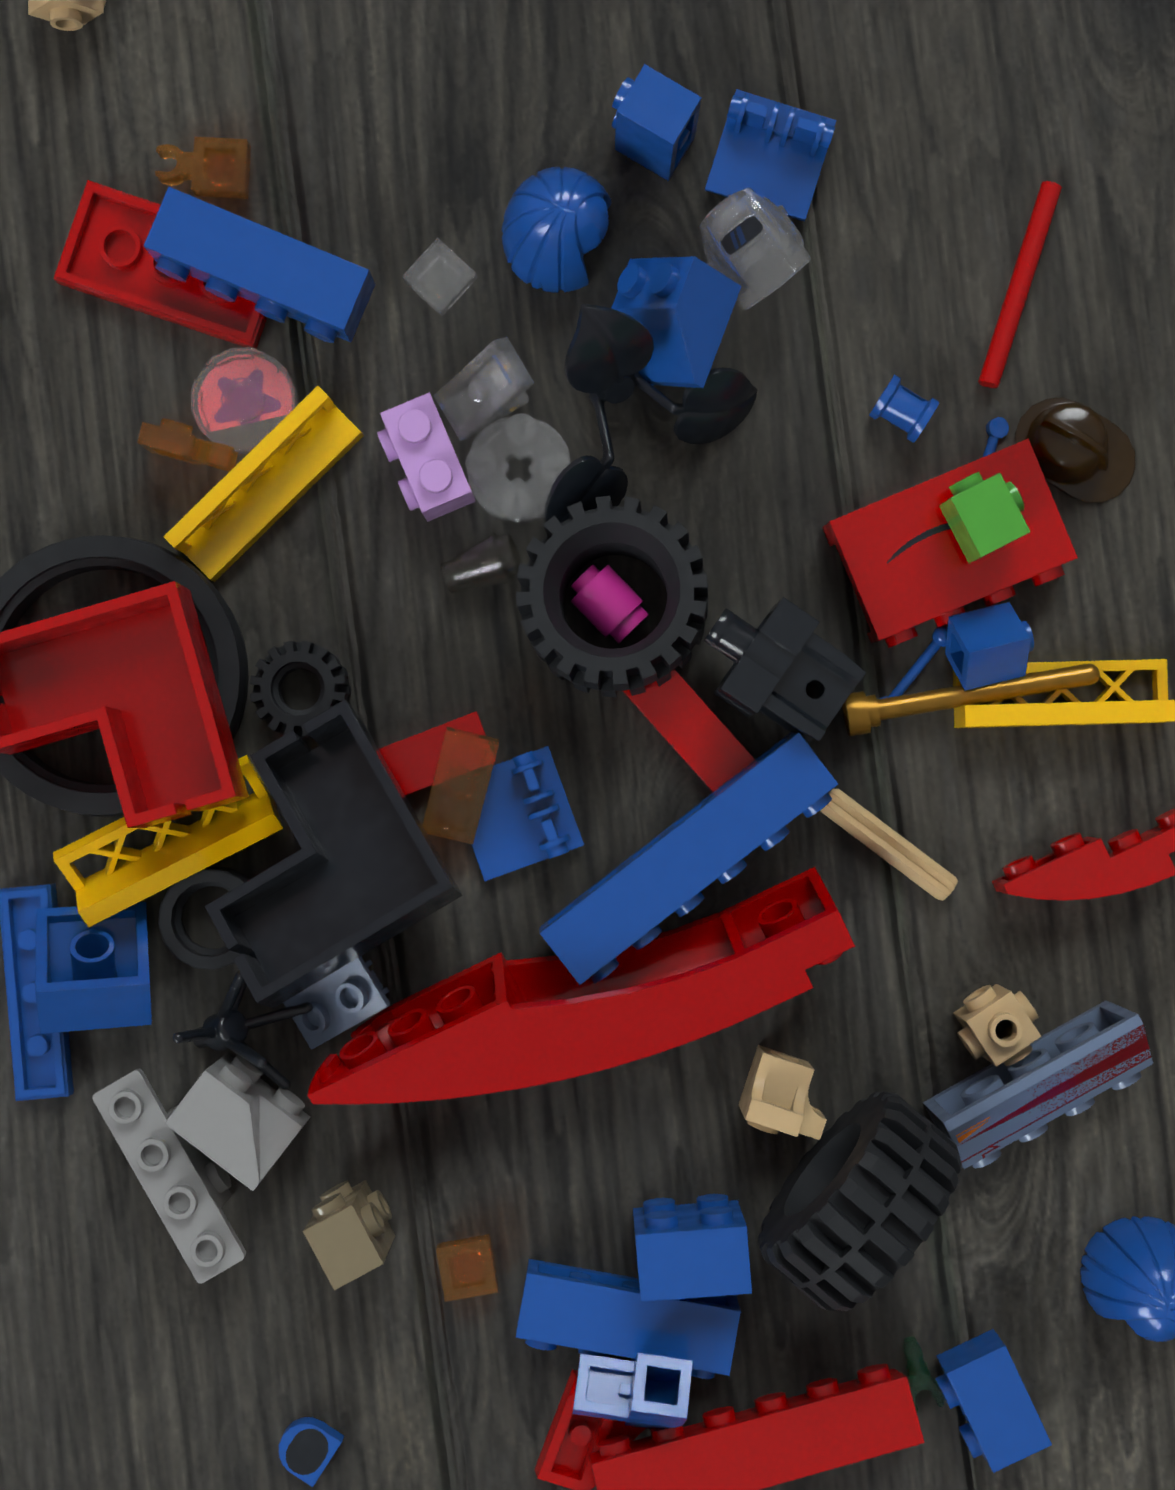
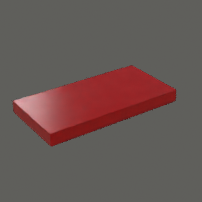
(109, 262)

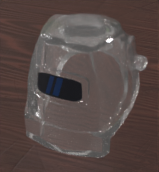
(753, 244)

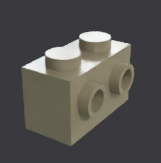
(350, 1232)

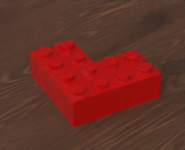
(142, 680)

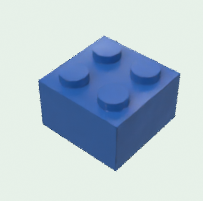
(691, 1249)

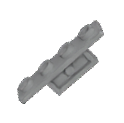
(175, 1175)

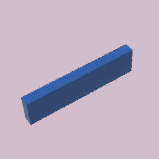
(39, 1060)

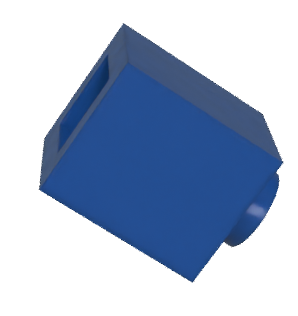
(988, 645)

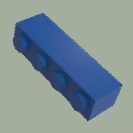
(259, 265)
(605, 1318)

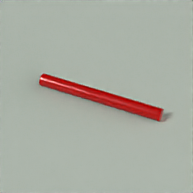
(1020, 284)

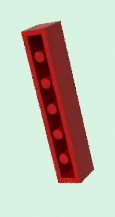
(771, 1441)

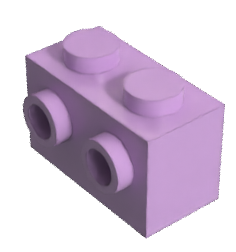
(427, 456)

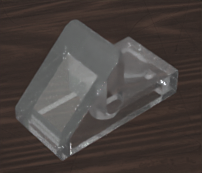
(485, 389)

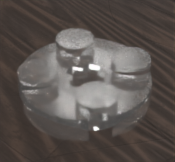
(487, 466)

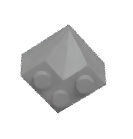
(239, 1119)

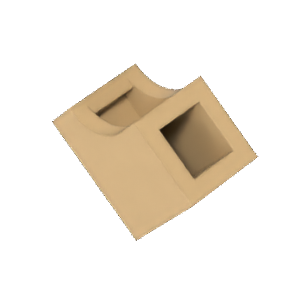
(778, 1095)

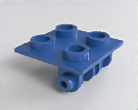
(771, 151)
(524, 816)

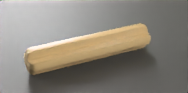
(889, 845)

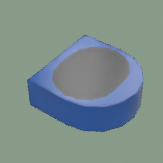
(308, 1448)

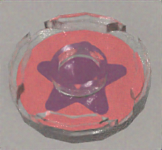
(241, 397)

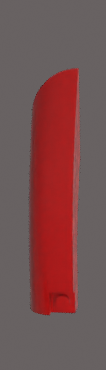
(535, 1025)

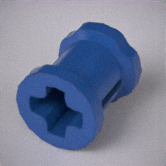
(904, 408)

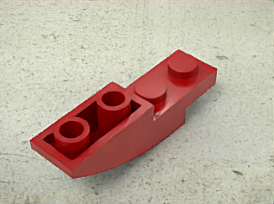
(1088, 870)

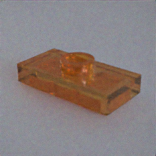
(460, 785)

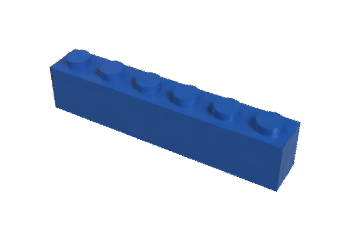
(688, 857)

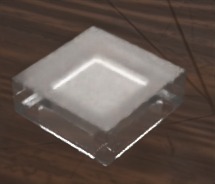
(439, 277)

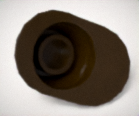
(1078, 449)

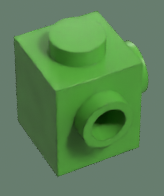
(984, 514)

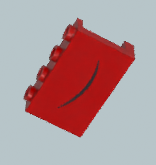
(911, 565)

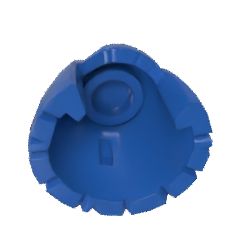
(553, 225)
(1133, 1275)

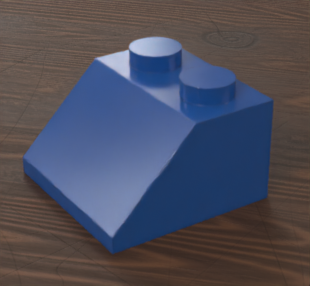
(683, 309)
(92, 973)

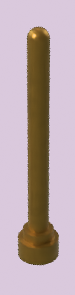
(865, 711)

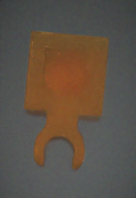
(215, 166)
(177, 442)

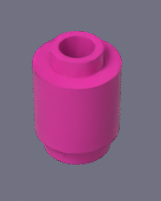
(608, 602)

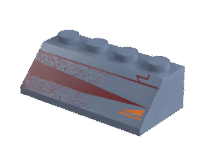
(1059, 1076)

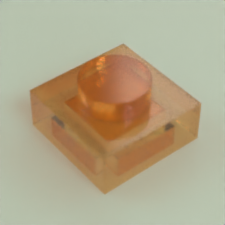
(467, 1267)

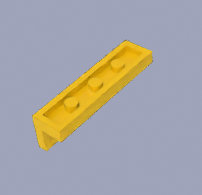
(264, 484)
(1074, 711)
(168, 858)

